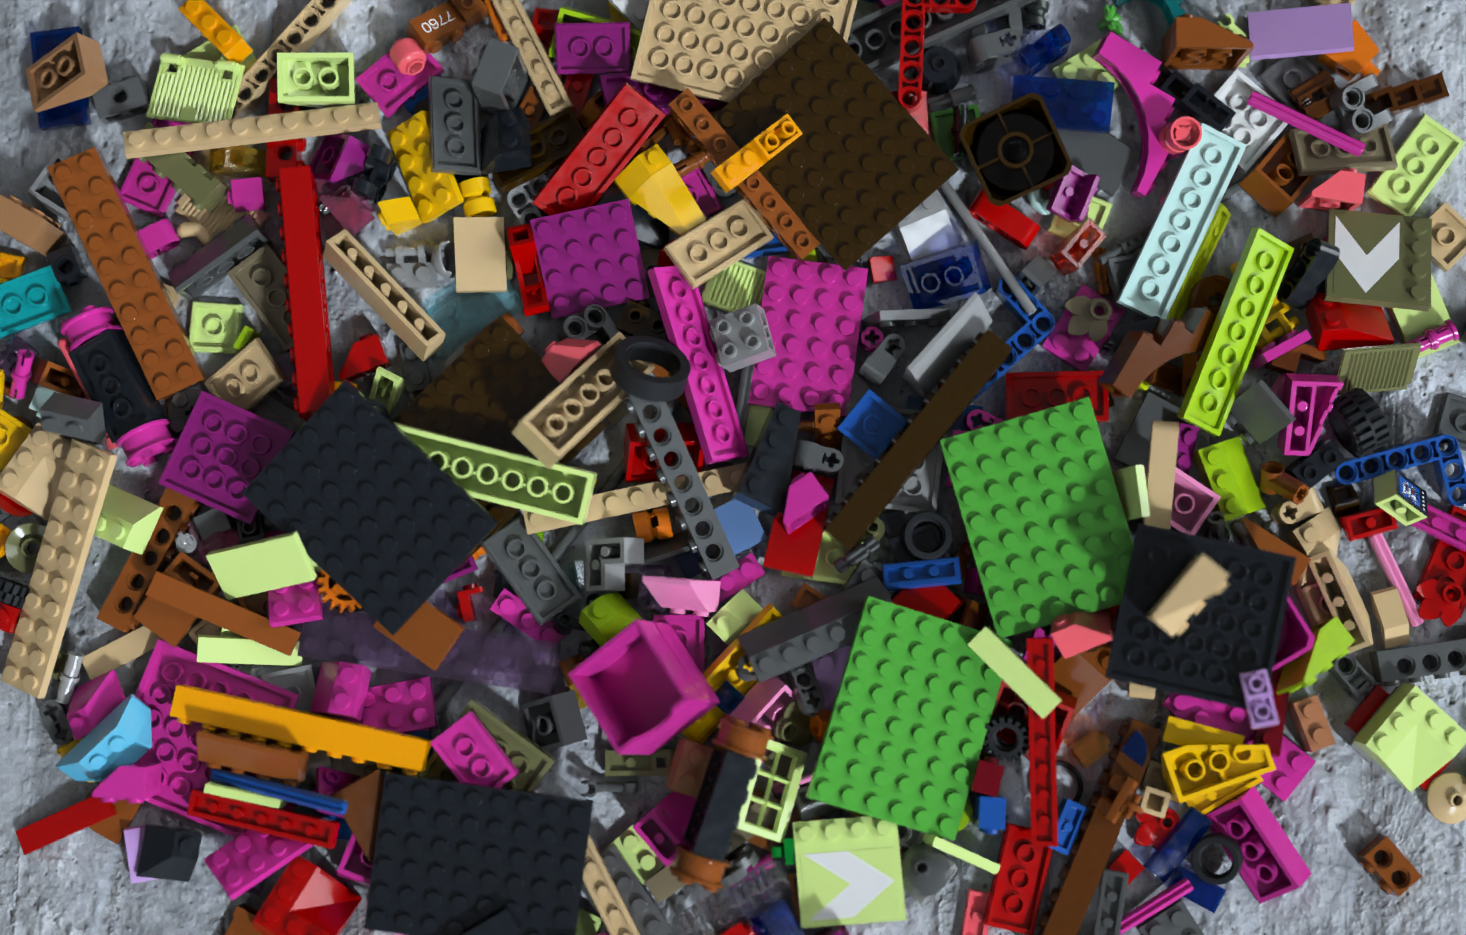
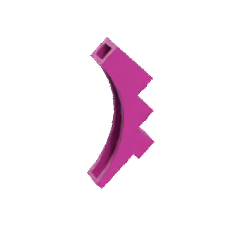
(1152, 106)

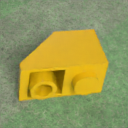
(399, 215)

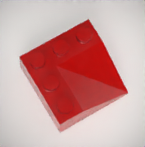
(306, 903)

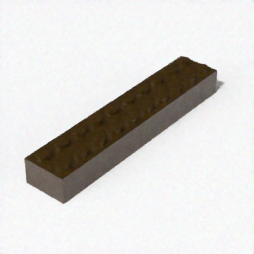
(920, 438)

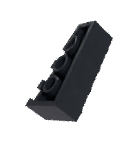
(769, 467)

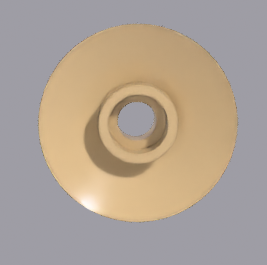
(1441, 796)

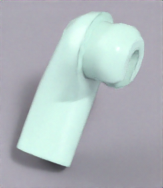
(1038, 203)

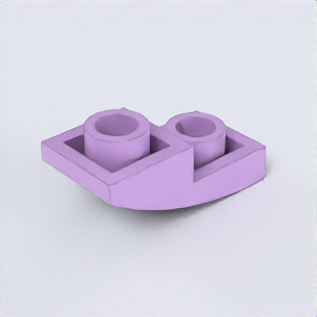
(1259, 699)
(133, 842)

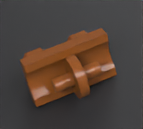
(1113, 809)

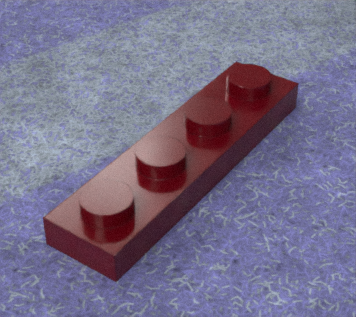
(1273, 734)

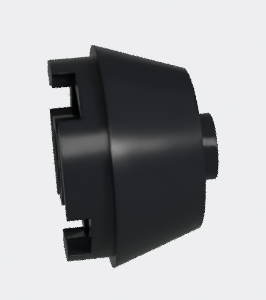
(940, 70)

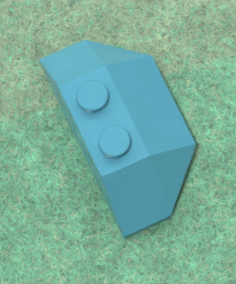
(114, 742)

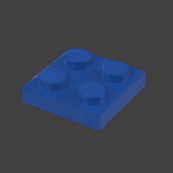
(872, 424)

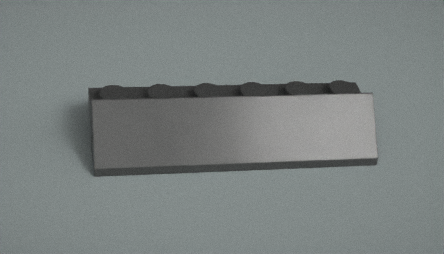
(808, 632)

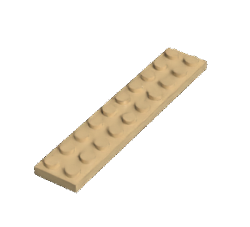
(58, 568)

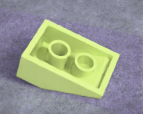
(316, 79)

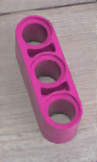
(159, 237)

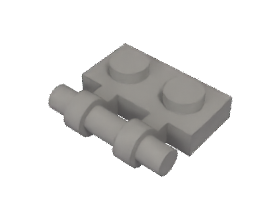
(412, 275)

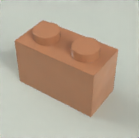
(1310, 723)

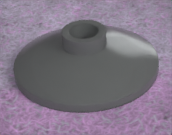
(933, 878)

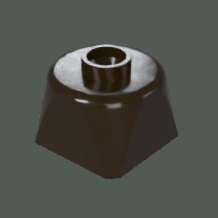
(1021, 121)

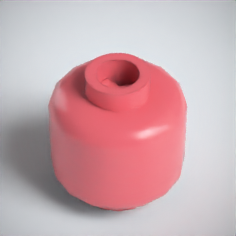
(407, 56)

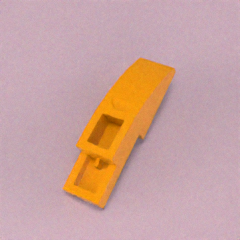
(756, 153)

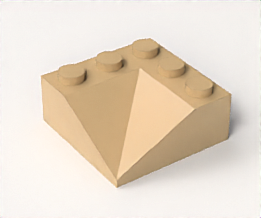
(35, 471)
(1186, 595)

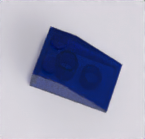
(946, 276)

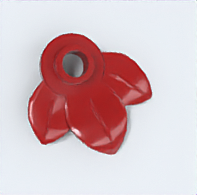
(1436, 602)
(1152, 829)

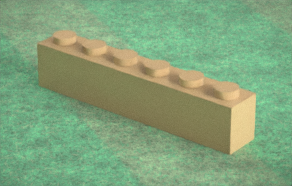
(384, 295)

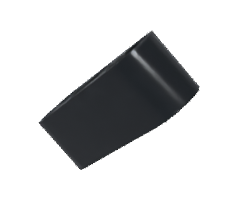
(1308, 273)

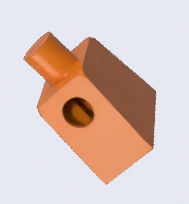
(1353, 62)

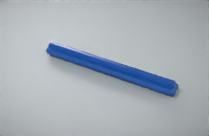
(279, 791)

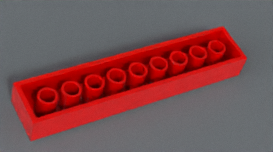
(306, 289)

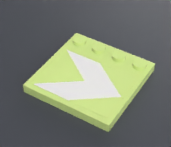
(848, 872)

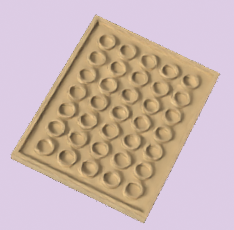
(726, 43)

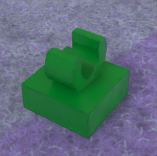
(786, 850)

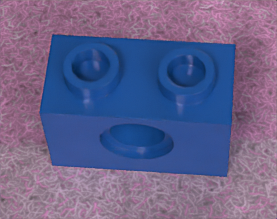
(989, 813)

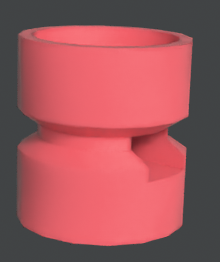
(1186, 135)

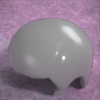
(443, 259)

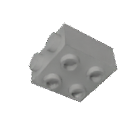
(742, 338)

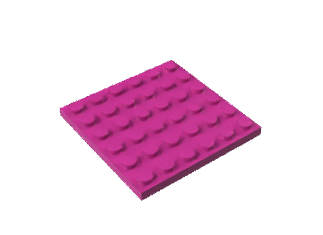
(175, 742)

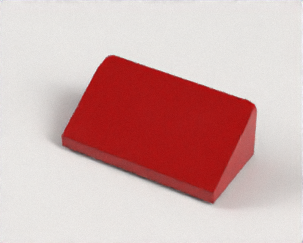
(1366, 523)

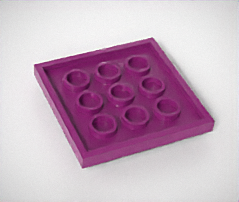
(590, 258)
(222, 455)

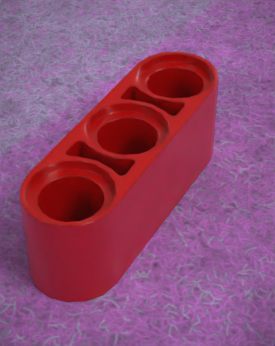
(1004, 220)

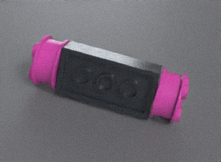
(117, 381)

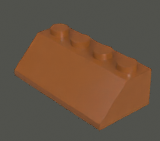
(250, 755)

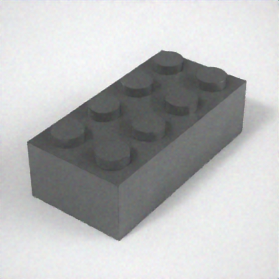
(499, 77)

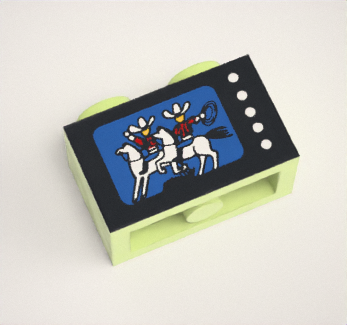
(1400, 497)

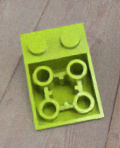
(1330, 642)

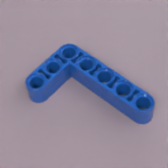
(1028, 330)
(1406, 460)

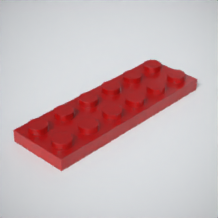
(600, 153)

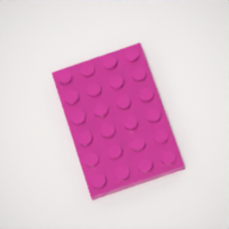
(815, 332)

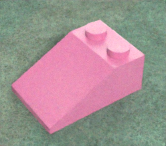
(684, 594)

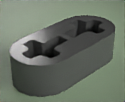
(52, 724)

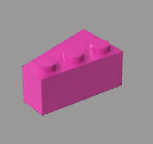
(1309, 400)

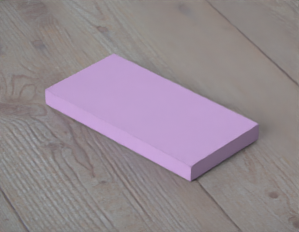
(1301, 31)

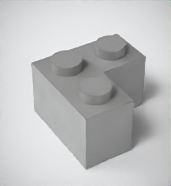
(607, 560)

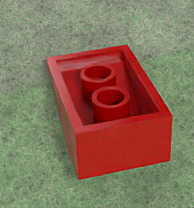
(1346, 324)

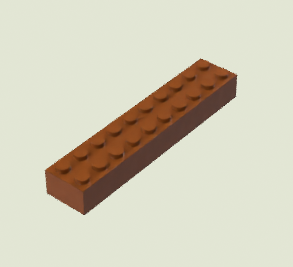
(127, 273)

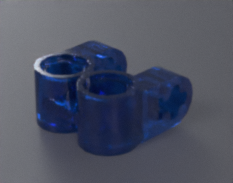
(1044, 51)

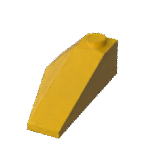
(659, 189)
(1207, 768)

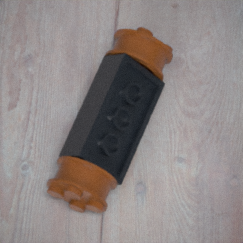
(719, 803)

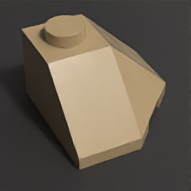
(1316, 534)

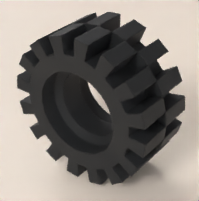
(13, 592)
(1007, 750)

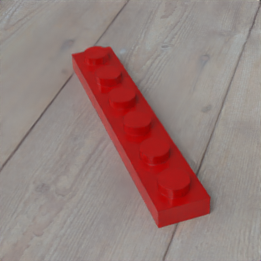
(264, 819)

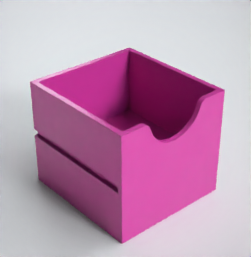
(643, 688)

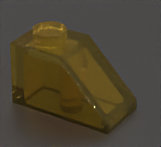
(238, 161)

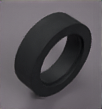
(644, 385)

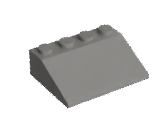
(947, 347)

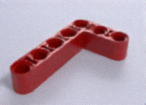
(916, 36)

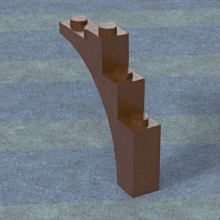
(1144, 352)

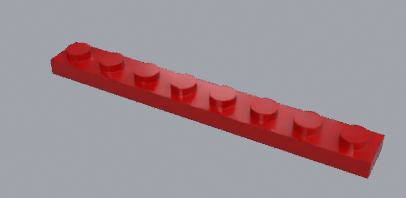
(1042, 750)

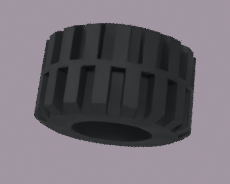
(1358, 422)

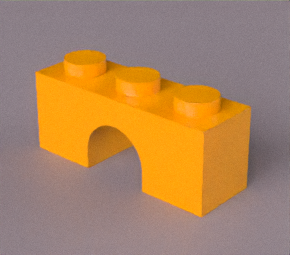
(216, 30)

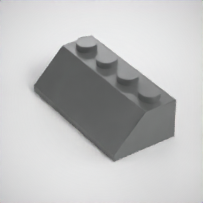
(212, 262)

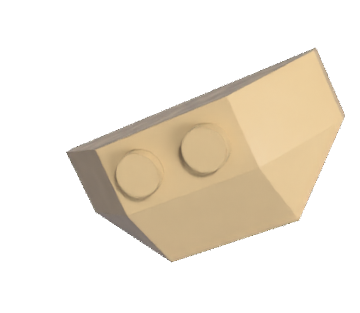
(1330, 591)

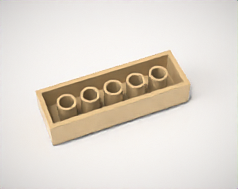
(574, 407)

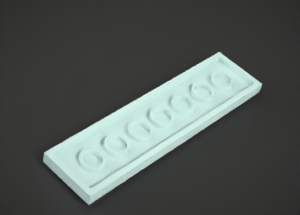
(1181, 224)

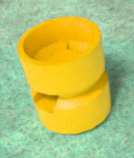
(476, 197)

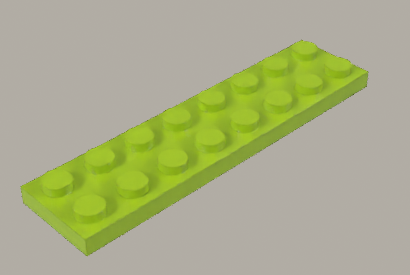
(1235, 331)

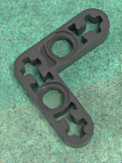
(800, 691)

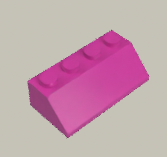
(1269, 858)

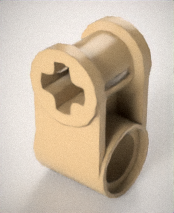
(1309, 507)

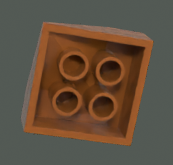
(1202, 45)

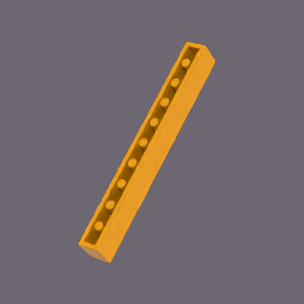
(300, 728)

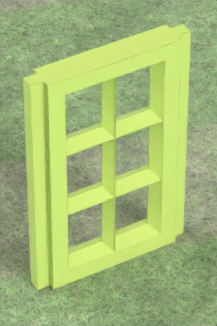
(788, 797)

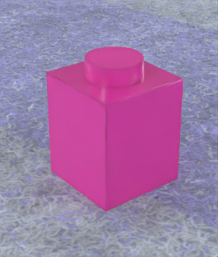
(247, 194)

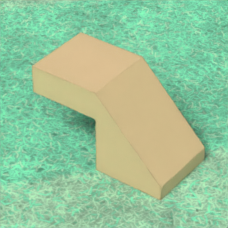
(1390, 613)
(1154, 791)

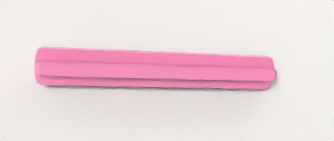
(1395, 577)

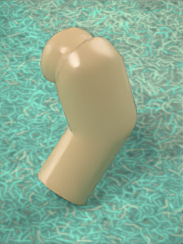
(194, 229)

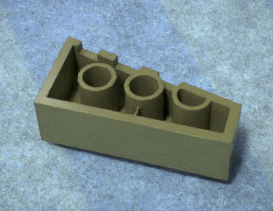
(188, 177)

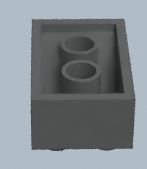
(1258, 414)

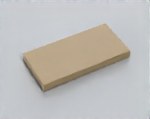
(718, 243)

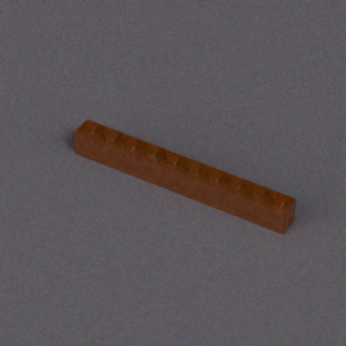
(1095, 841)

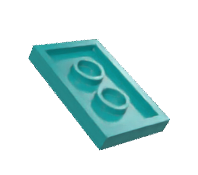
(31, 301)

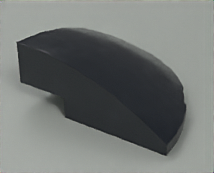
(649, 231)

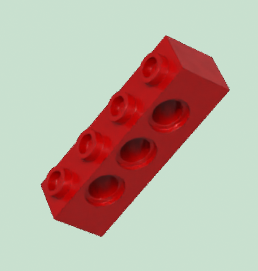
(277, 148)

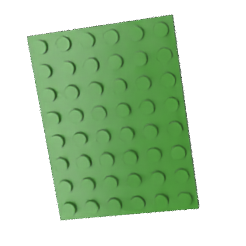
(1041, 516)
(906, 721)

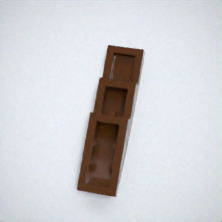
(1407, 95)

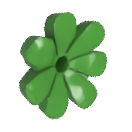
(1110, 20)

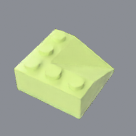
(1411, 737)

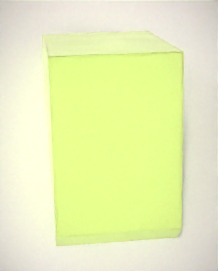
(387, 388)

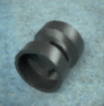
(1035, 15)

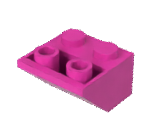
(131, 781)

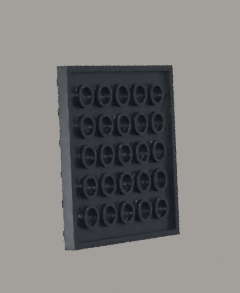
(1225, 639)

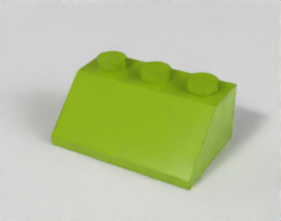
(1228, 473)

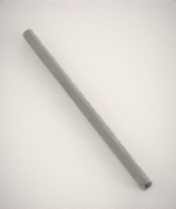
(988, 248)

